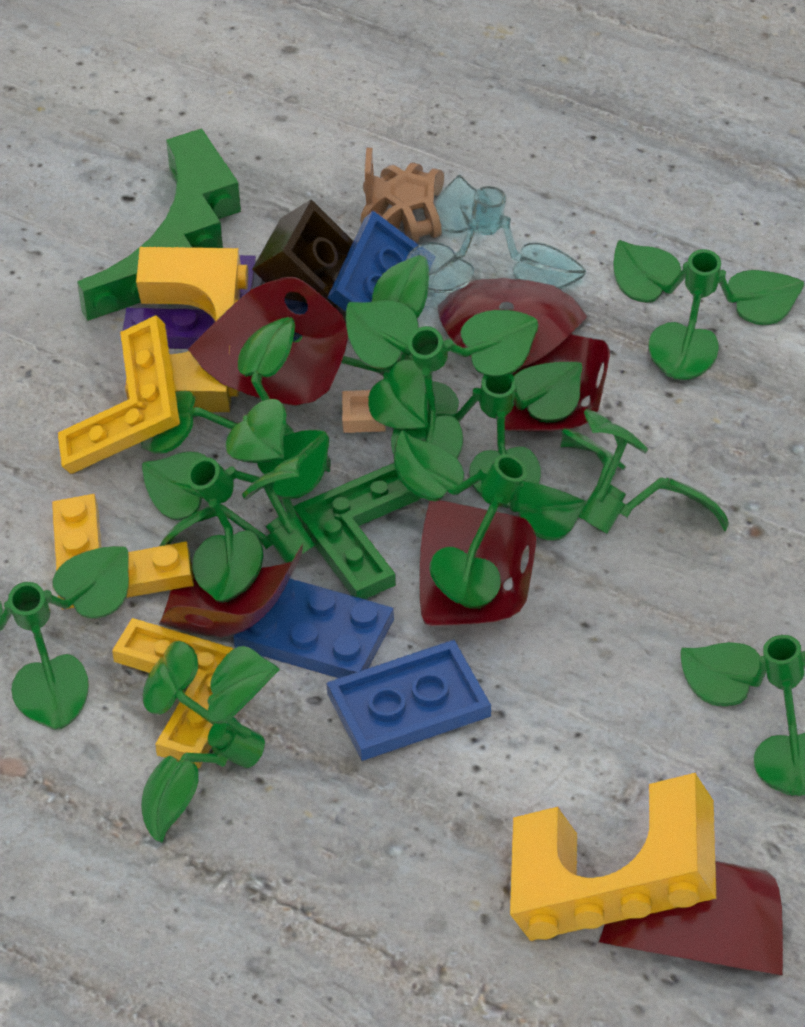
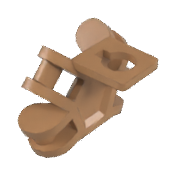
(405, 192)

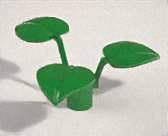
(387, 328)
(686, 351)
(546, 391)
(401, 396)
(263, 428)
(434, 471)
(179, 482)
(606, 500)
(285, 531)
(96, 587)
(723, 677)
(233, 685)

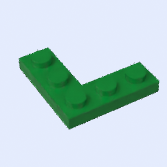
(334, 528)

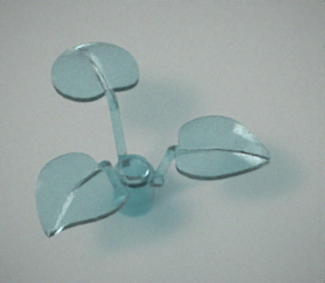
(483, 211)

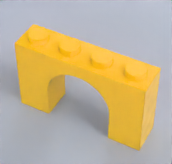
(200, 279)
(667, 873)

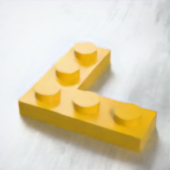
(145, 414)
(150, 569)
(141, 648)

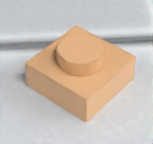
(356, 413)

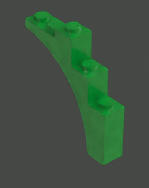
(203, 196)

